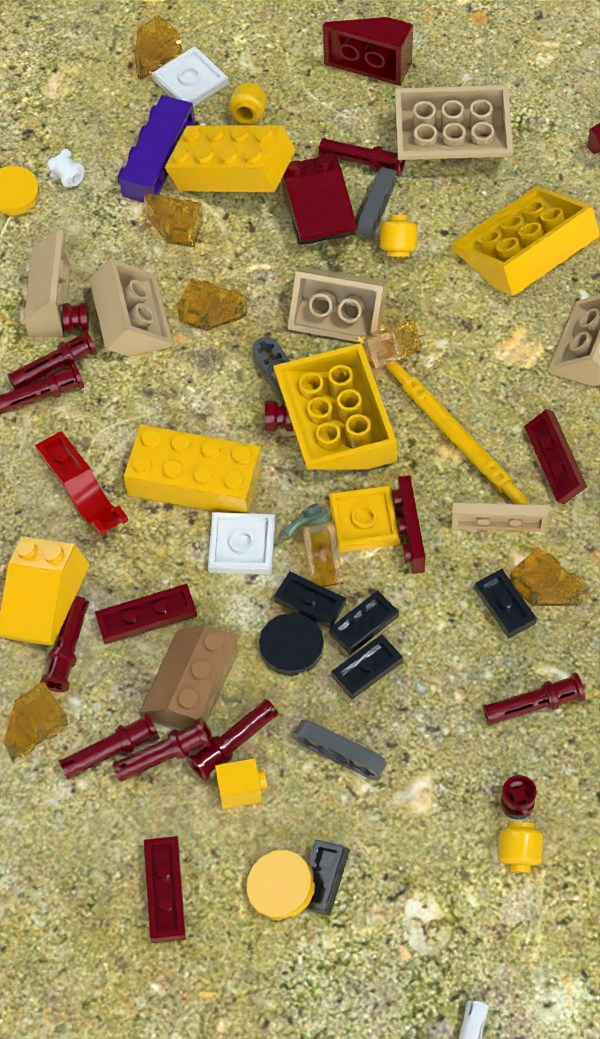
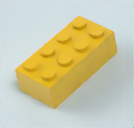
(230, 158)
(193, 470)

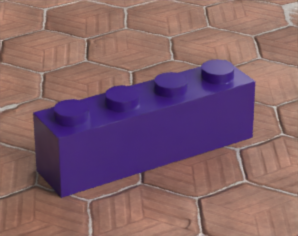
(156, 142)

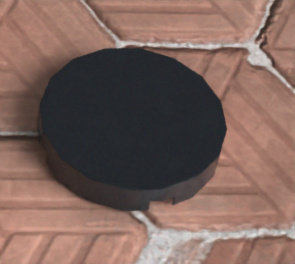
(291, 644)

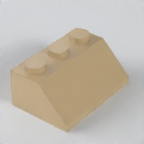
(46, 287)
(336, 304)
(129, 309)
(579, 347)

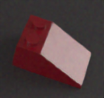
(370, 47)
(318, 198)

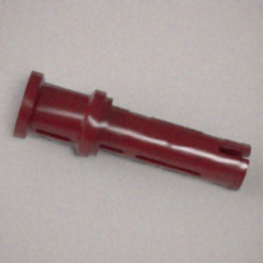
(374, 158)
(64, 355)
(52, 384)
(62, 656)
(549, 695)
(124, 739)
(176, 745)
(205, 760)

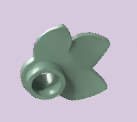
(311, 515)

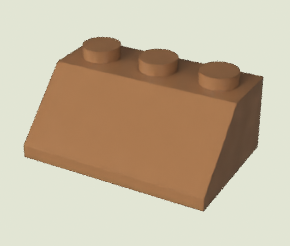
(191, 676)

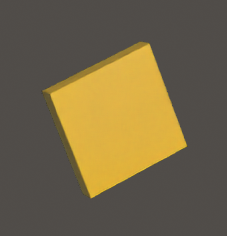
(364, 519)

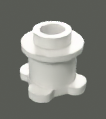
(66, 169)

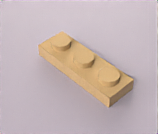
(499, 516)

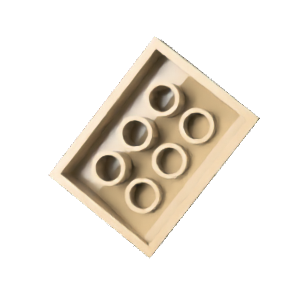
(453, 122)

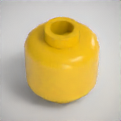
(248, 103)
(398, 236)
(520, 846)

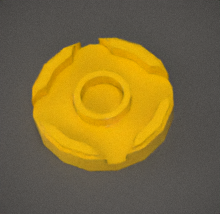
(17, 190)
(280, 885)

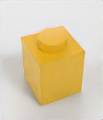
(240, 783)

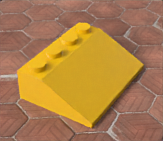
(527, 239)
(337, 411)

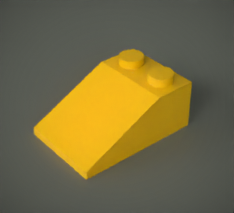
(40, 589)

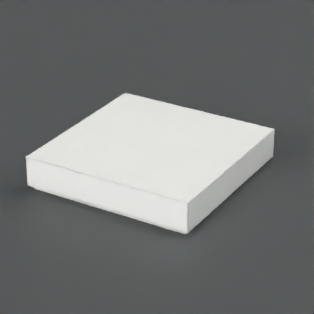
(190, 77)
(241, 543)

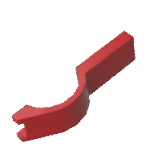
(80, 484)

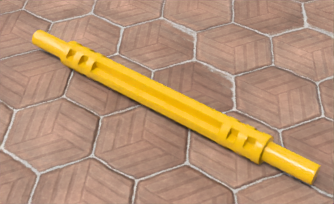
(457, 434)

